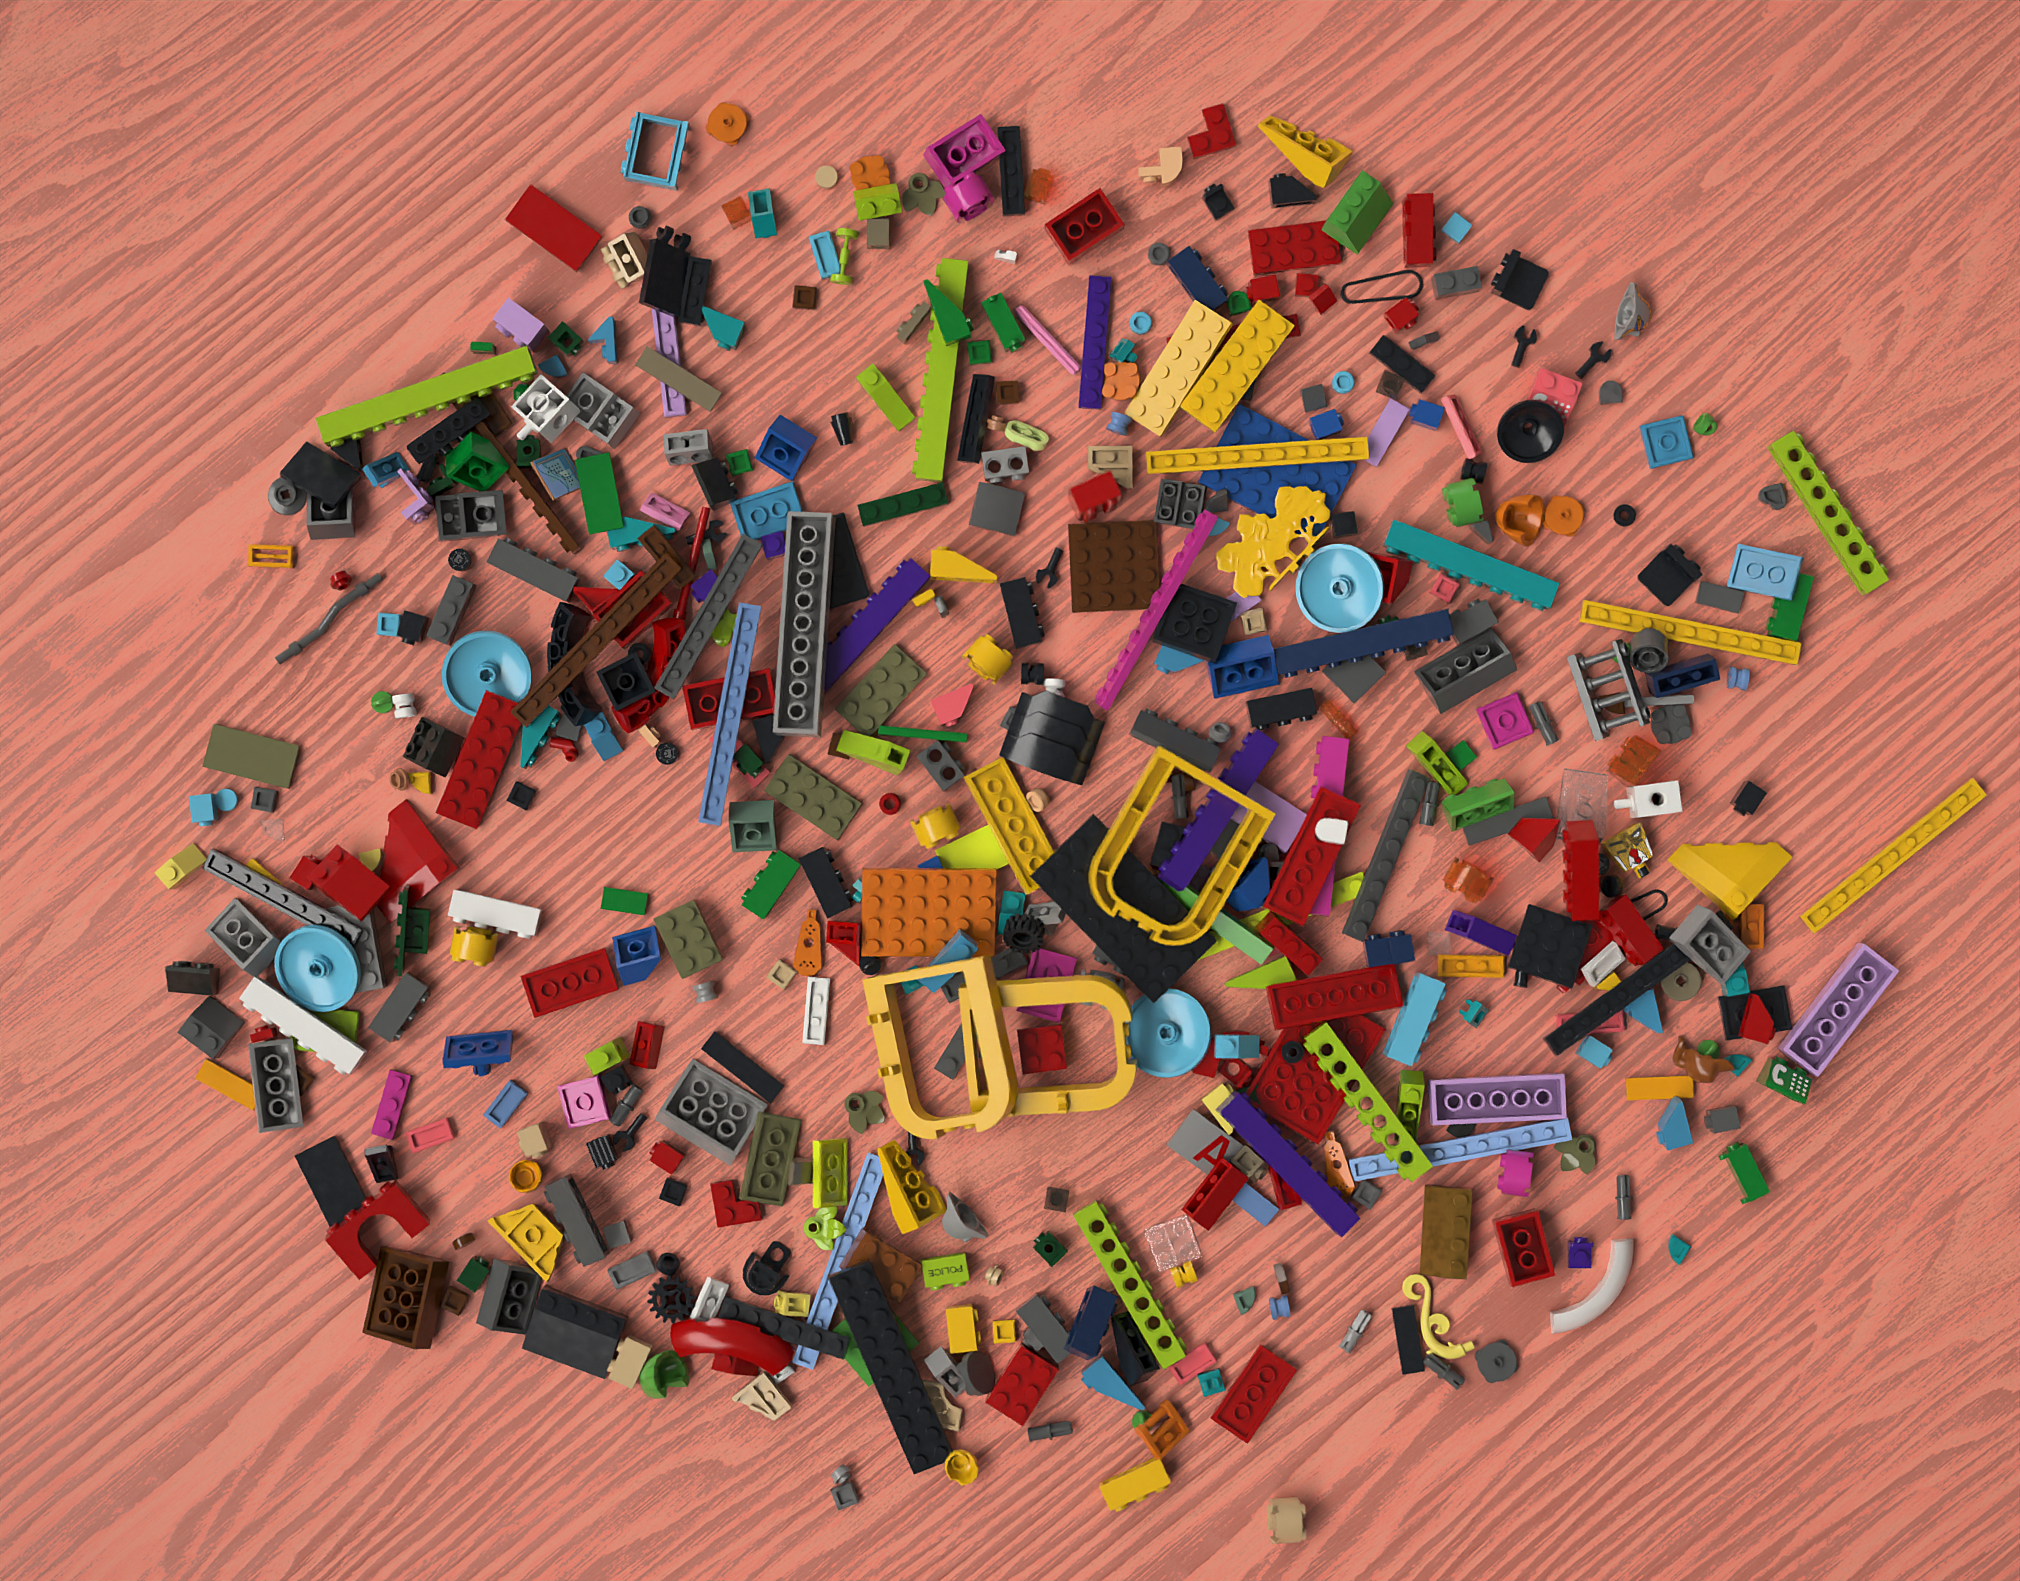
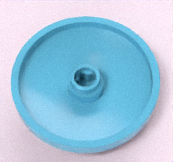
(1339, 588)
(485, 663)
(317, 968)
(1169, 1034)

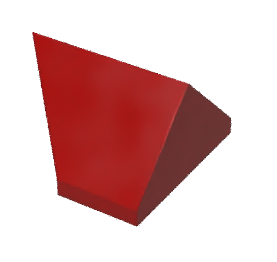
(594, 597)
(1535, 835)
(845, 938)

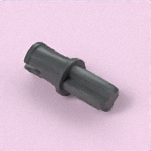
(1543, 723)
(1179, 797)
(1429, 804)
(626, 1105)
(1623, 1197)
(1444, 1371)
(1050, 1431)

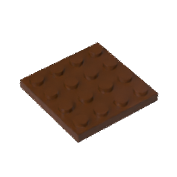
(1113, 565)

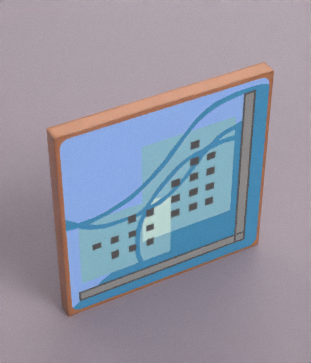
(557, 473)

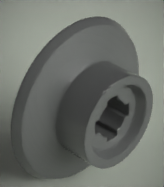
(290, 505)

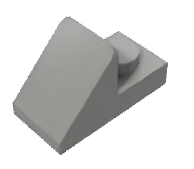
(1048, 913)

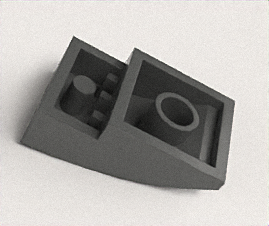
(470, 515)

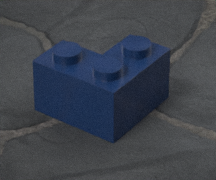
(1388, 950)

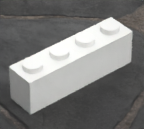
(495, 912)

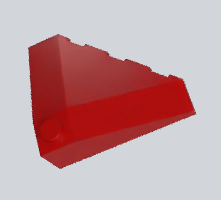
(412, 859)

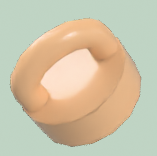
(1037, 799)

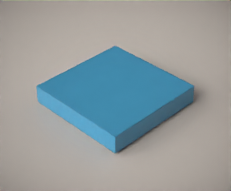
(1666, 442)

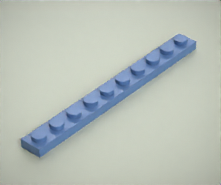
(729, 714)

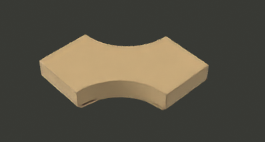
(947, 1412)

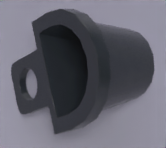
(763, 1273)

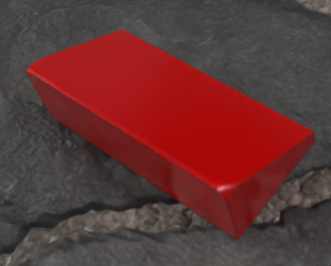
(646, 1045)

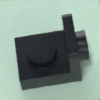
(1217, 201)

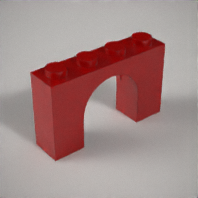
(390, 1201)

